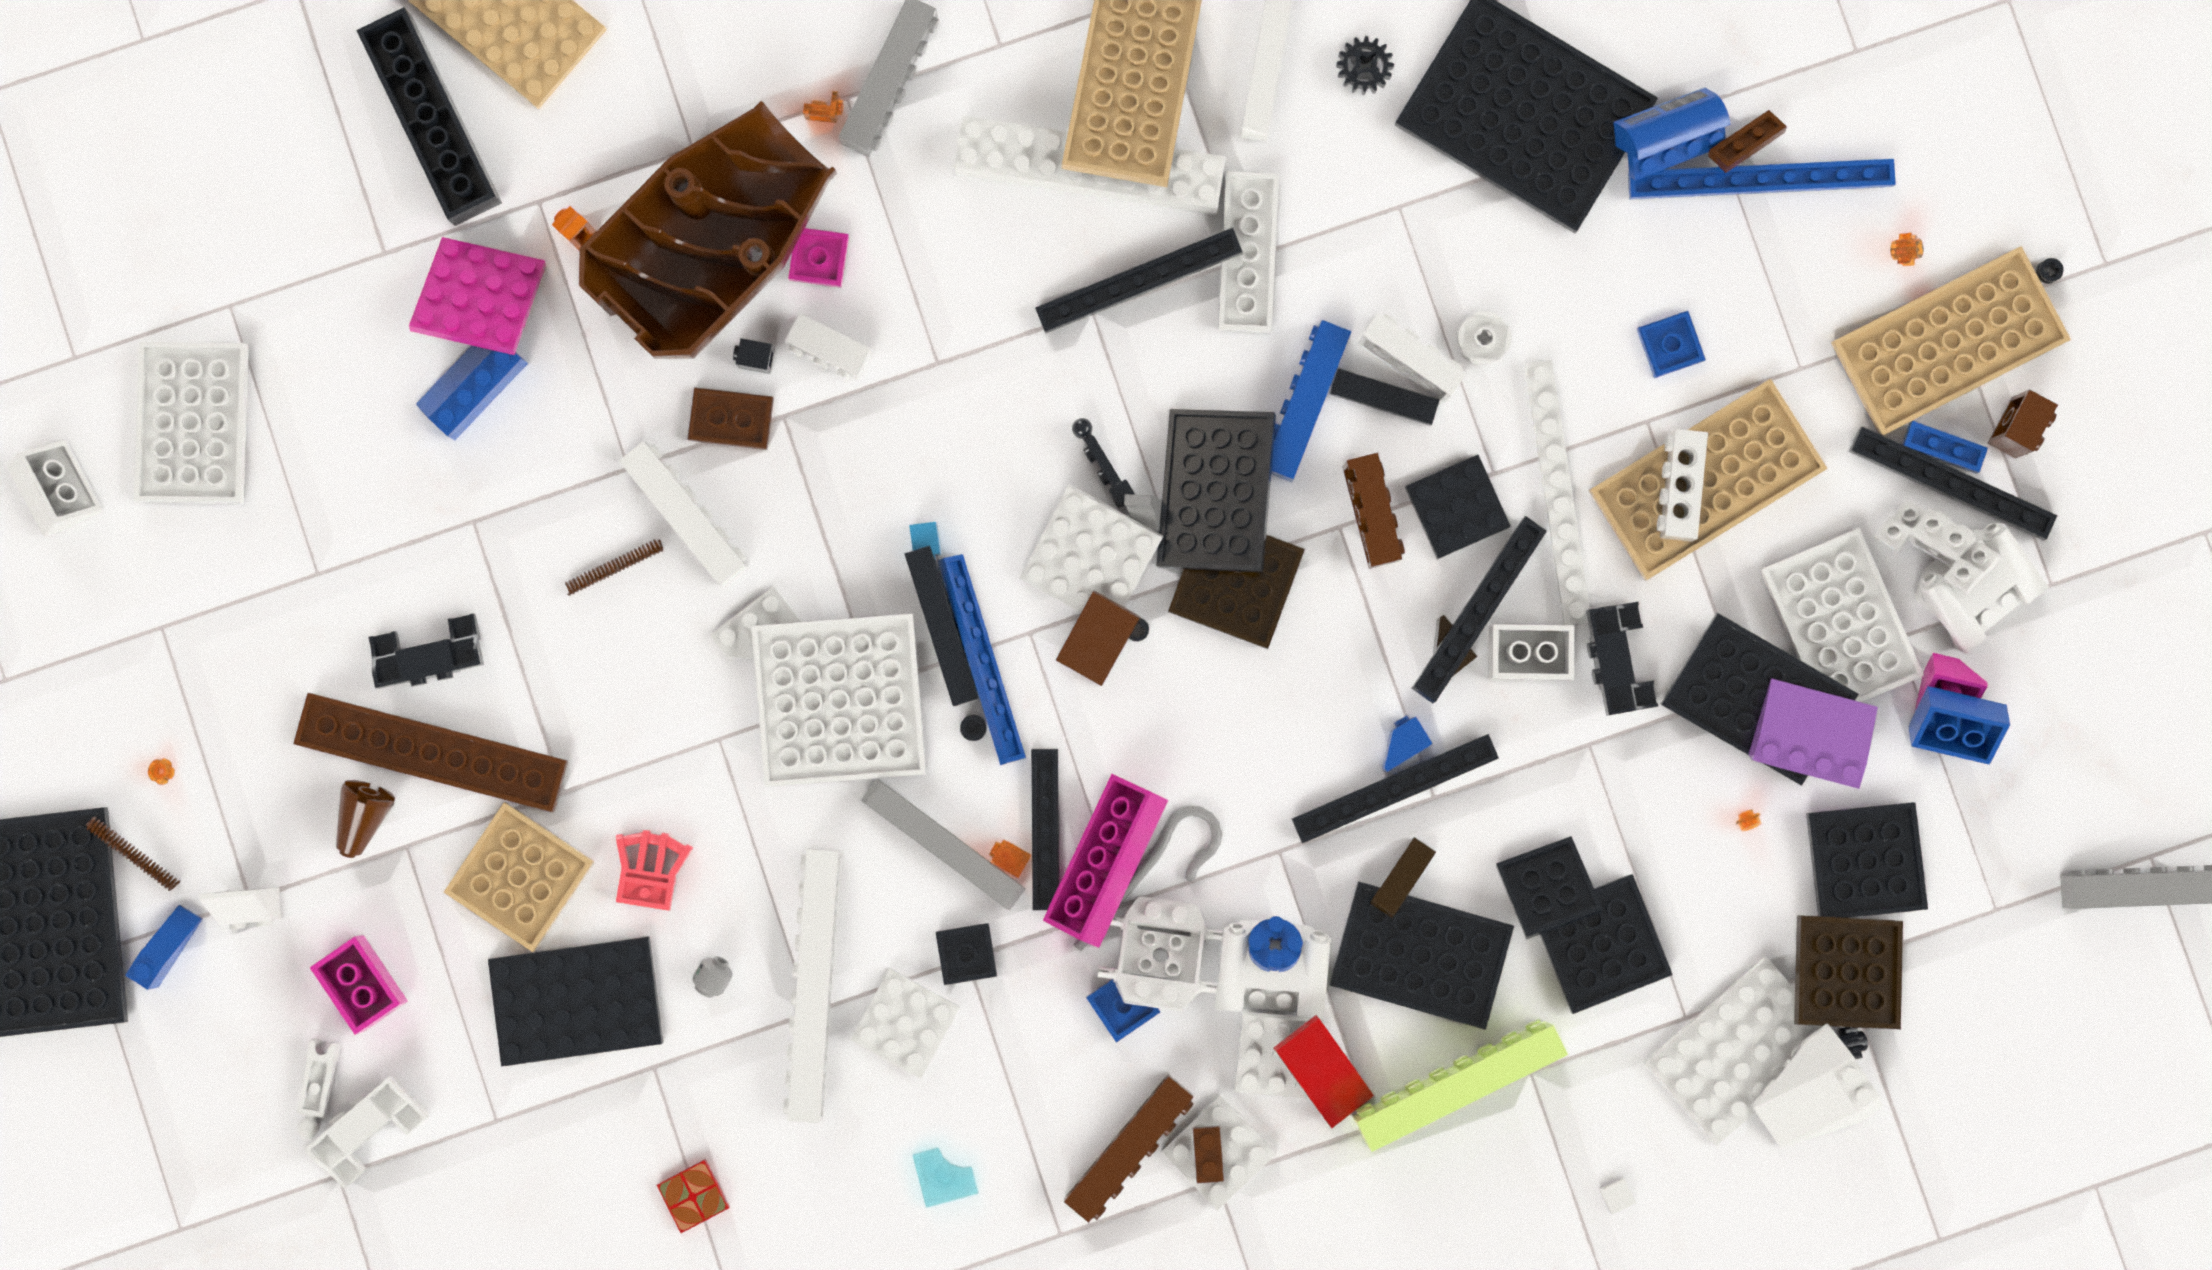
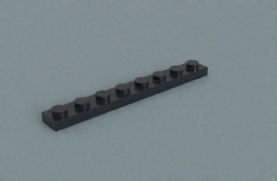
(1139, 280)
(1953, 483)
(1478, 609)
(1395, 788)

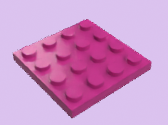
(477, 296)

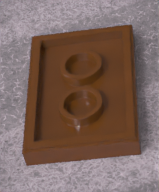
(730, 418)
(1097, 638)

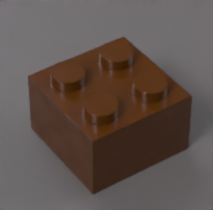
(2023, 424)

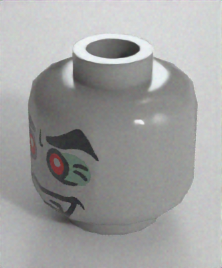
(712, 976)

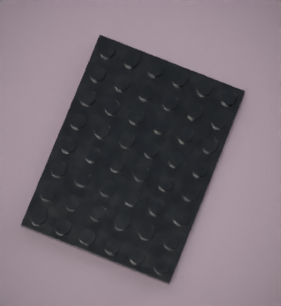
(1523, 111)
(58, 925)

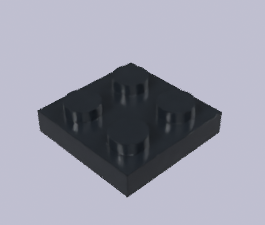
(966, 953)

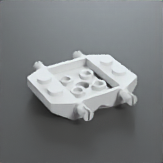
(1168, 983)

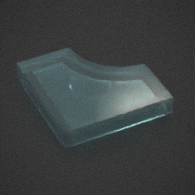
(941, 1179)

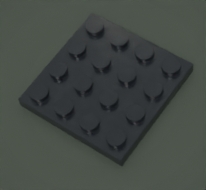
(1867, 861)
(1608, 950)

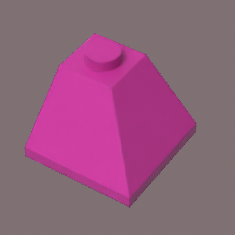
(1951, 675)

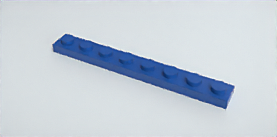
(981, 659)

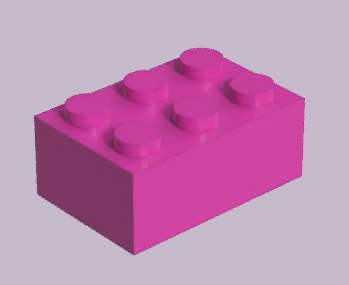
(358, 984)

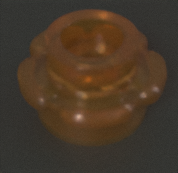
(154, 768)
(1748, 820)

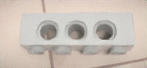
(1694, 445)

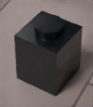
(754, 356)

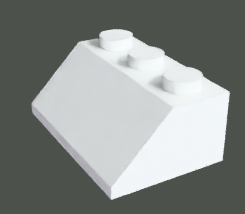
(54, 487)

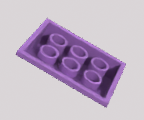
(1814, 733)

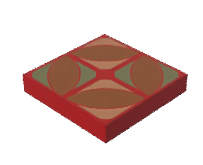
(693, 1196)

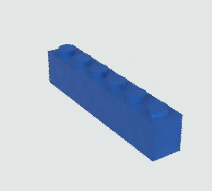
(1307, 397)

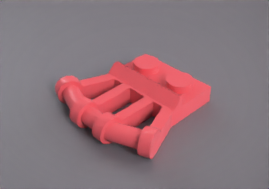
(647, 887)

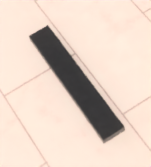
(941, 625)
(1044, 827)

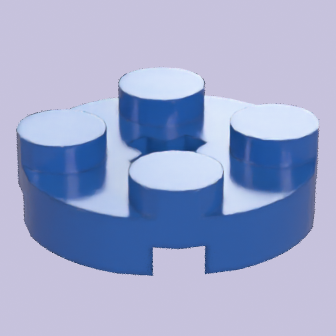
(1275, 960)

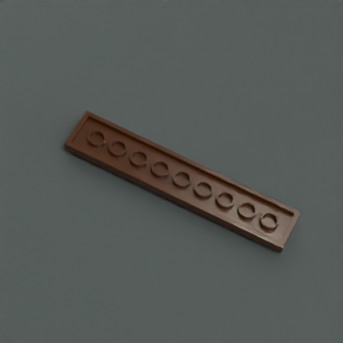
(430, 752)

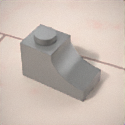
(1144, 509)

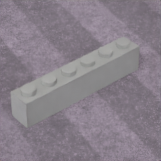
(888, 76)
(2136, 888)

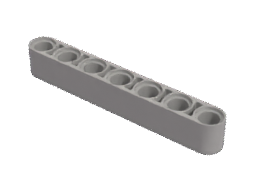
(943, 844)

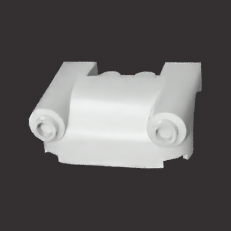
(1994, 596)
(1295, 990)

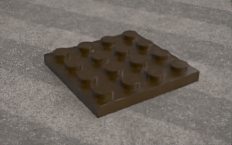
(1240, 602)
(1848, 972)

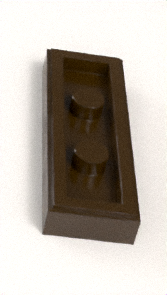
(1403, 877)

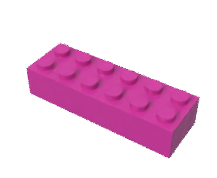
(1105, 860)

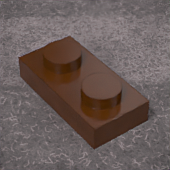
(1208, 1154)

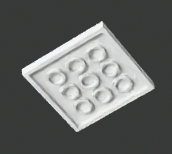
(1089, 550)

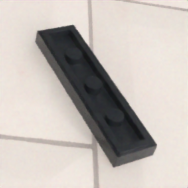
(1384, 397)

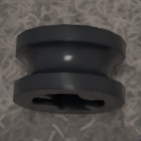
(2055, 265)
(1144, 625)

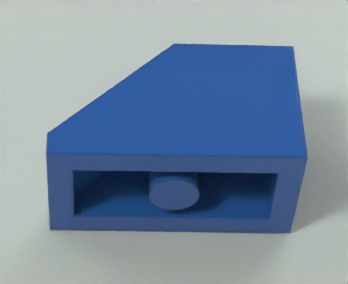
(1404, 742)

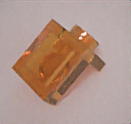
(822, 112)
(1009, 857)

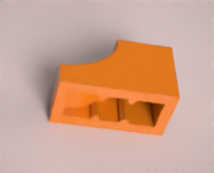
(573, 226)

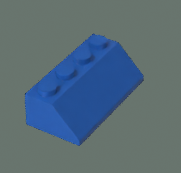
(469, 388)

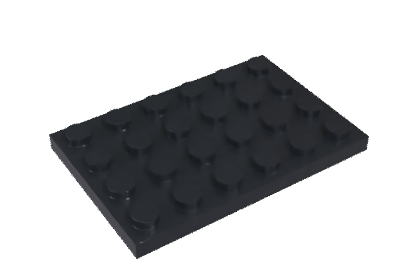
(1216, 490)
(1729, 679)
(1422, 957)
(575, 1001)

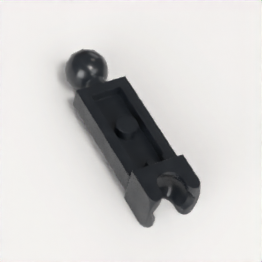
(1082, 429)

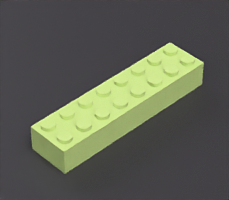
(1460, 1084)

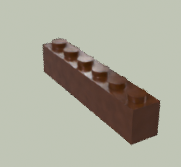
(1128, 1148)

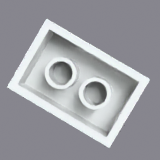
(1531, 652)

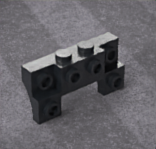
(426, 661)
(1613, 661)

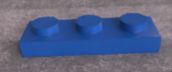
(1945, 447)

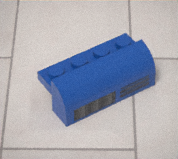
(1672, 132)

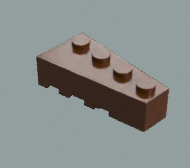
(1373, 510)

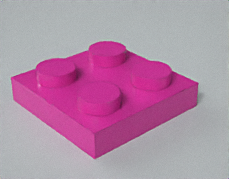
(819, 258)

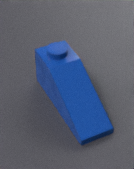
(163, 948)

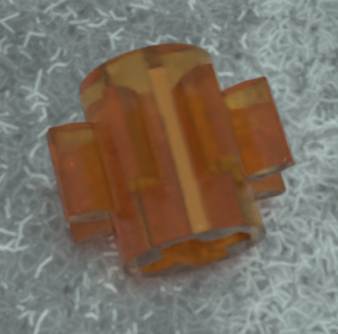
(1907, 249)

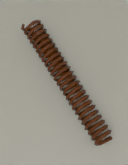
(614, 571)
(132, 856)

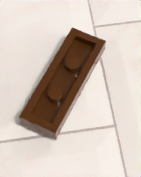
(1747, 141)

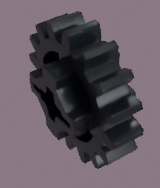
(1357, 57)

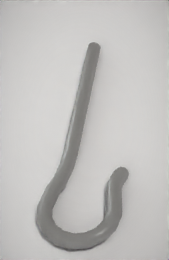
(1156, 854)

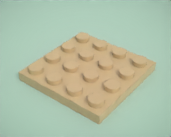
(519, 877)

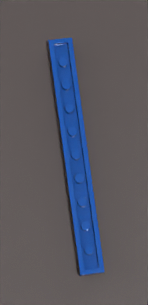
(1764, 179)

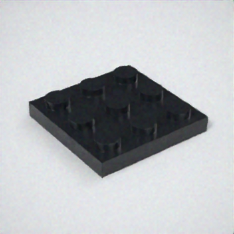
(1457, 506)
(1549, 887)

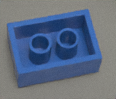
(1959, 725)

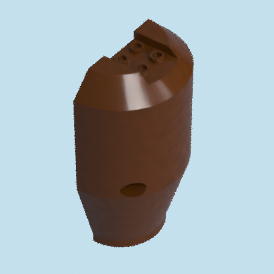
(704, 234)

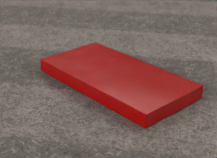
(1323, 1071)

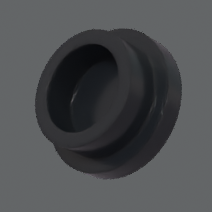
(973, 727)

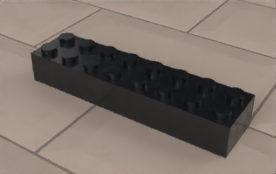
(429, 116)

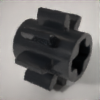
(1854, 1040)

